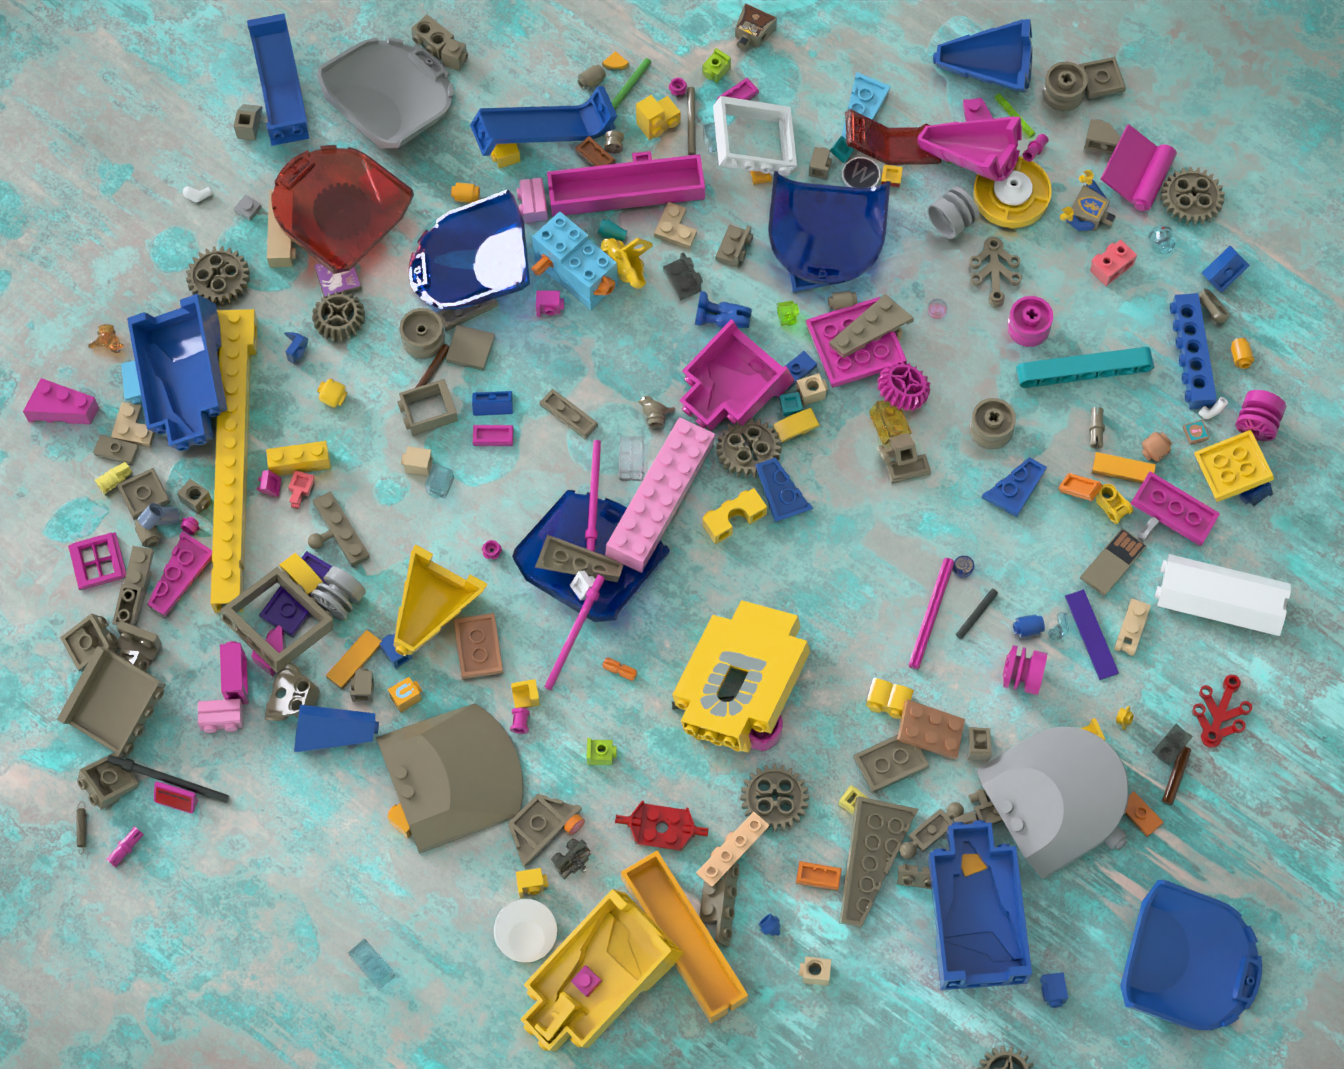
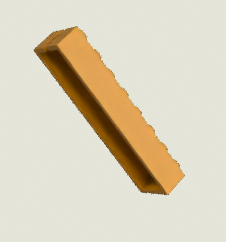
(703, 963)

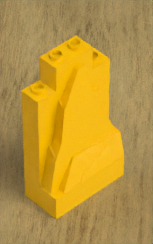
(621, 949)

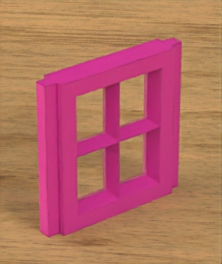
(79, 565)

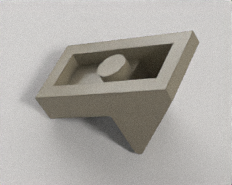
(979, 744)

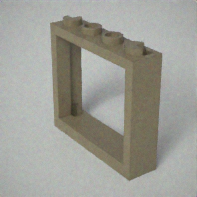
(255, 641)

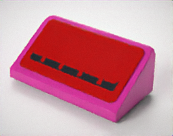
(175, 797)

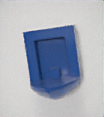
(297, 347)

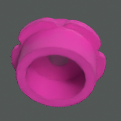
(678, 82)
(190, 525)
(491, 544)

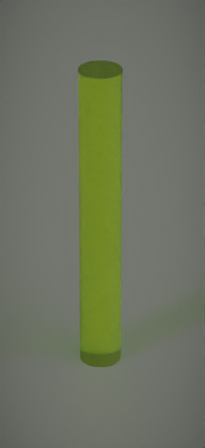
(1011, 111)

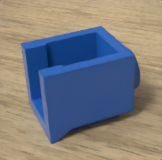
(1054, 989)

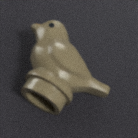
(655, 411)

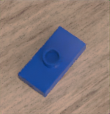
(801, 366)

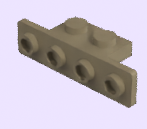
(718, 905)

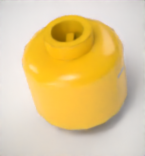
(332, 393)

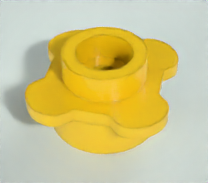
(1124, 717)

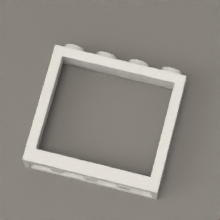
(759, 111)

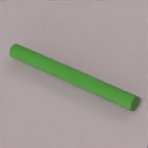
(631, 82)

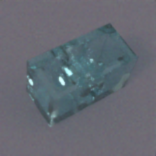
(371, 964)

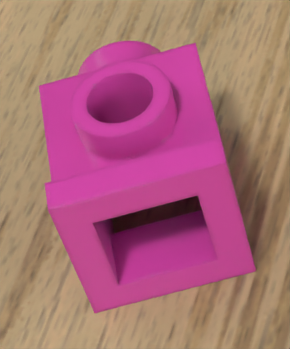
(548, 303)

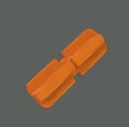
(616, 667)

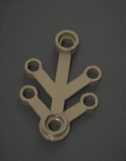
(995, 267)

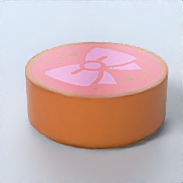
(574, 824)

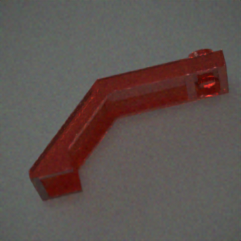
(886, 144)

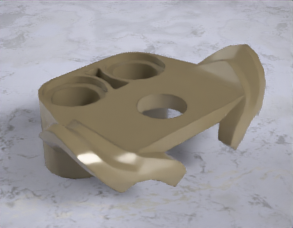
(299, 692)

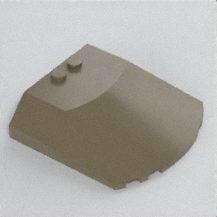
(453, 775)

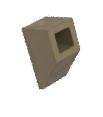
(247, 121)

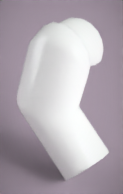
(196, 195)
(1215, 410)

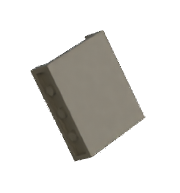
(112, 701)

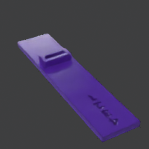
(1091, 634)

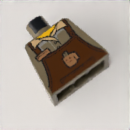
(754, 27)

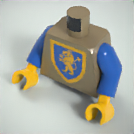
(1089, 207)

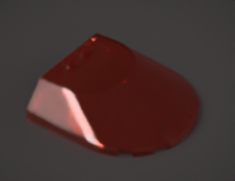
(338, 204)

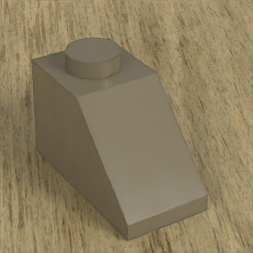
(1101, 137)

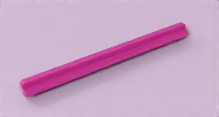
(931, 613)

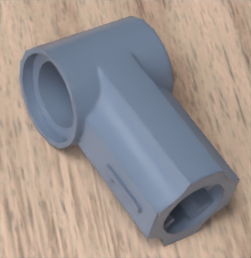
(158, 515)

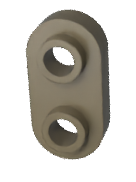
(1215, 307)

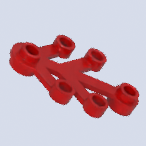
(1219, 713)

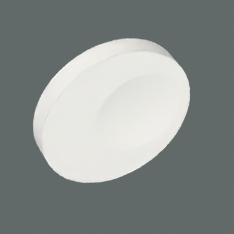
(525, 930)

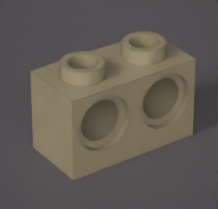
(435, 35)

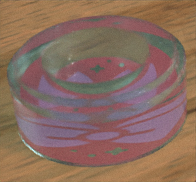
(937, 308)

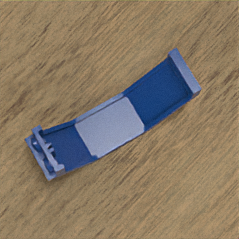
(278, 79)

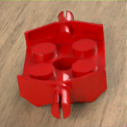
(648, 816)

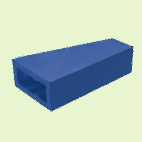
(332, 728)

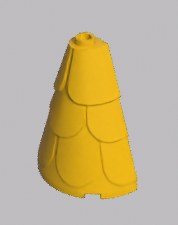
(430, 600)

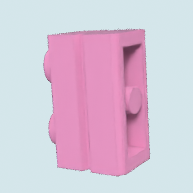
(533, 200)
(220, 715)

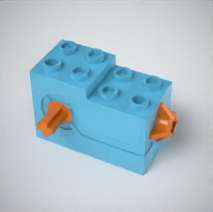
(574, 261)

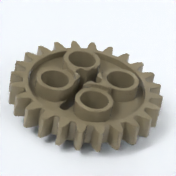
(1192, 196)
(218, 275)
(732, 454)
(774, 779)

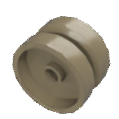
(1065, 86)
(422, 333)
(992, 423)

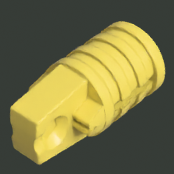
(113, 477)

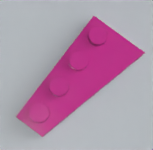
(183, 568)

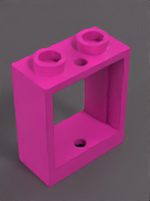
(234, 671)

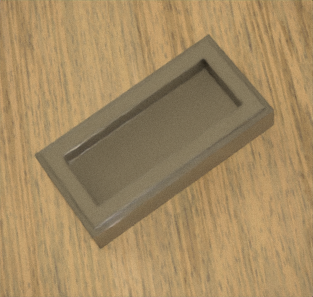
(910, 470)

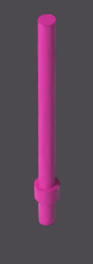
(591, 533)
(592, 595)

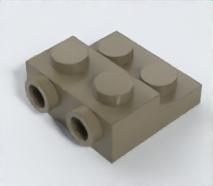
(85, 637)
(105, 782)

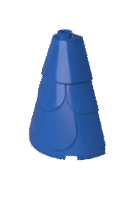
(991, 56)

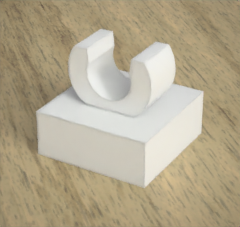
(581, 584)

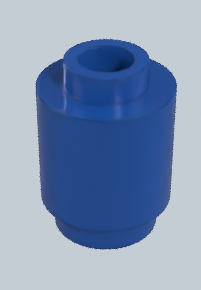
(1028, 626)

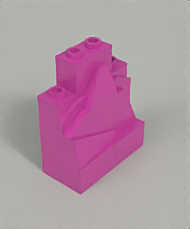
(731, 379)

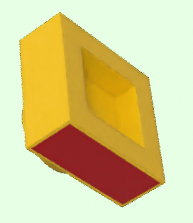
(892, 174)

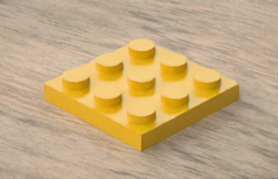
(1233, 466)

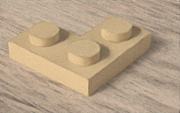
(672, 230)
(128, 428)

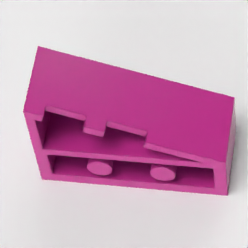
(59, 403)

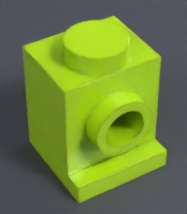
(716, 65)
(595, 757)

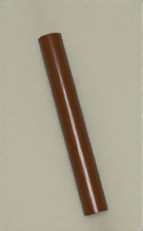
(433, 366)

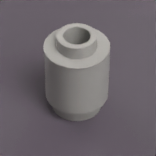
(1117, 839)

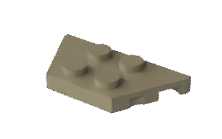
(539, 824)

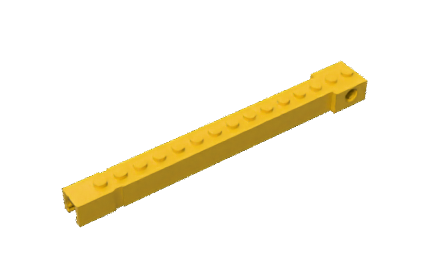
(238, 343)

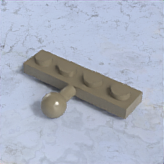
(339, 528)

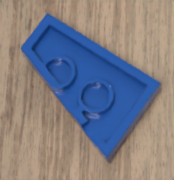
(1017, 487)

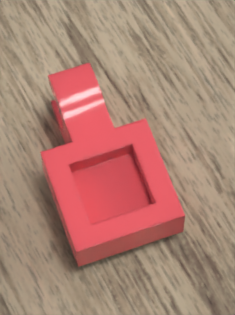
(300, 485)

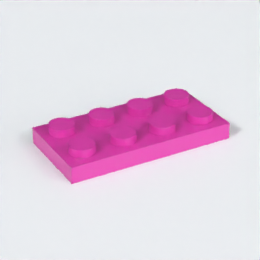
(1175, 508)

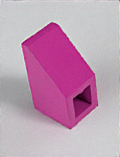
(276, 639)

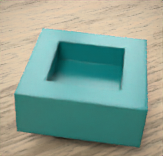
(841, 150)
(790, 403)

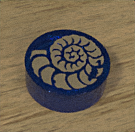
(963, 566)

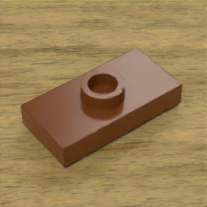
(594, 153)

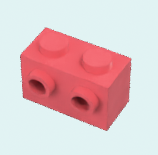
(1113, 262)

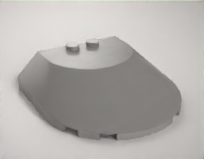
(387, 89)
(1058, 795)

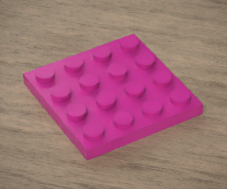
(860, 364)

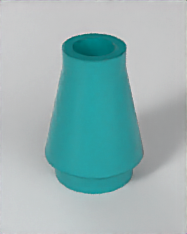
(611, 230)

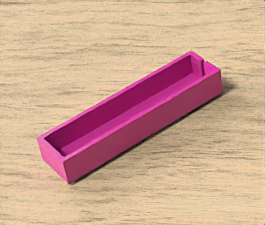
(626, 185)

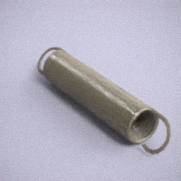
(81, 827)

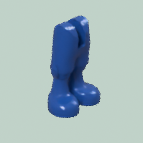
(725, 310)

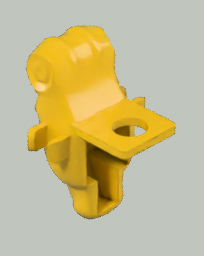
(629, 264)

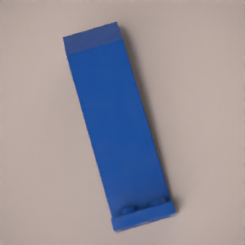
(544, 123)

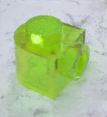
(787, 312)

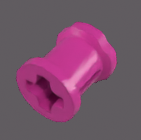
(520, 718)

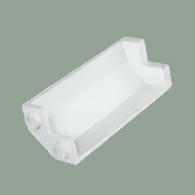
(1223, 594)

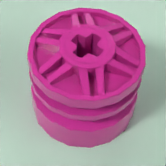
(1261, 414)
(1024, 670)

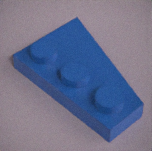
(781, 493)

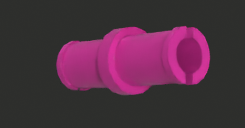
(1035, 147)
(125, 847)

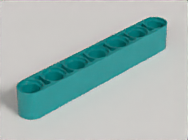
(1085, 367)

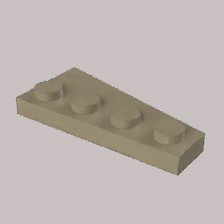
(870, 326)
(570, 558)

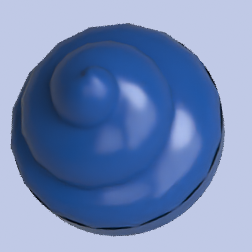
(770, 925)

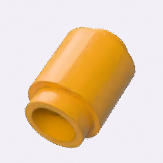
(465, 192)
(1242, 353)

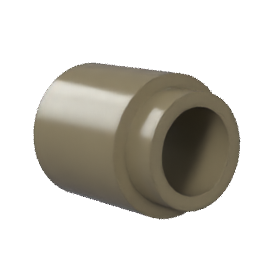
(591, 77)
(842, 300)
(148, 538)

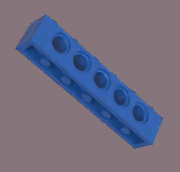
(1190, 305)

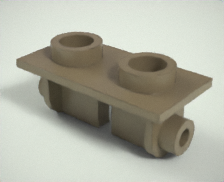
(909, 876)

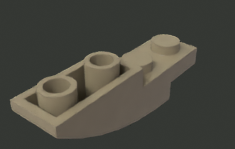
(135, 586)

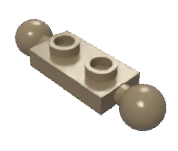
(930, 830)

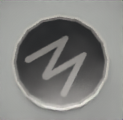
(861, 173)

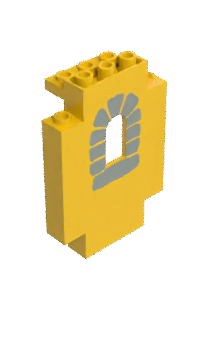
(752, 641)

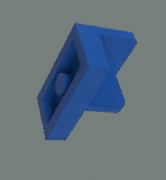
(1225, 269)

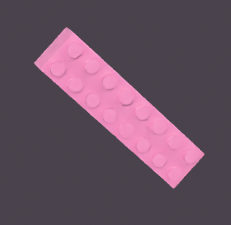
(660, 495)

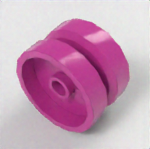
(1030, 321)

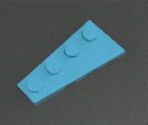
(867, 97)

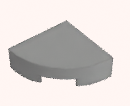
(1151, 527)

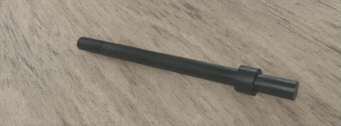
(130, 765)

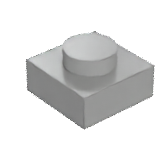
(247, 207)

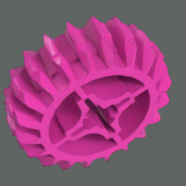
(903, 386)

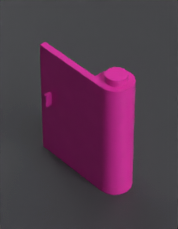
(1138, 168)

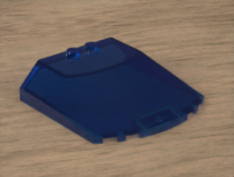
(568, 522)

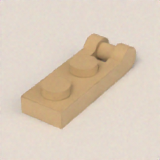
(1132, 626)

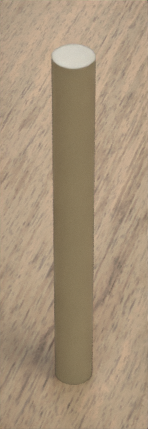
(691, 121)

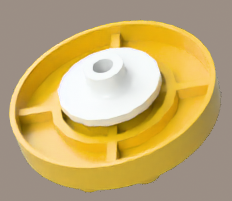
(1017, 199)

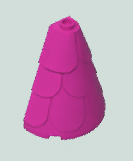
(977, 145)

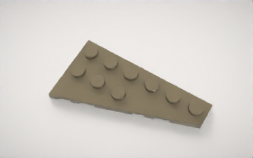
(874, 843)

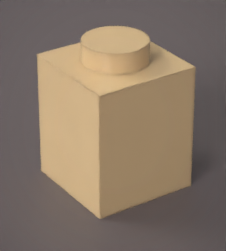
(417, 461)

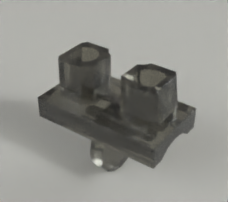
(1172, 744)
(573, 860)

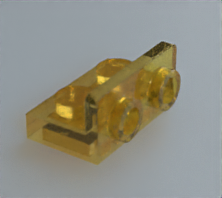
(888, 421)

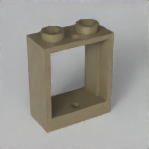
(423, 392)

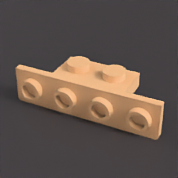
(732, 849)

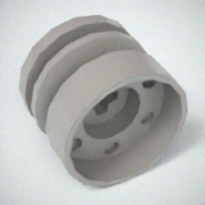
(953, 212)
(338, 593)

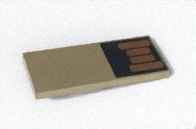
(1113, 562)

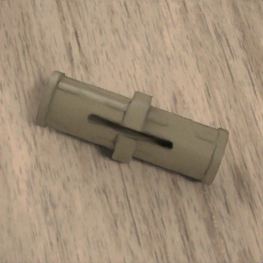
(1097, 427)

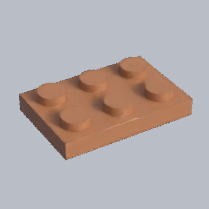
(478, 646)
(930, 729)

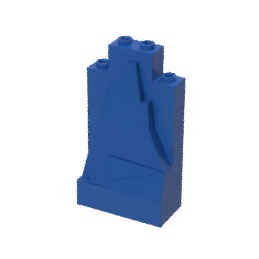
(179, 370)
(980, 915)

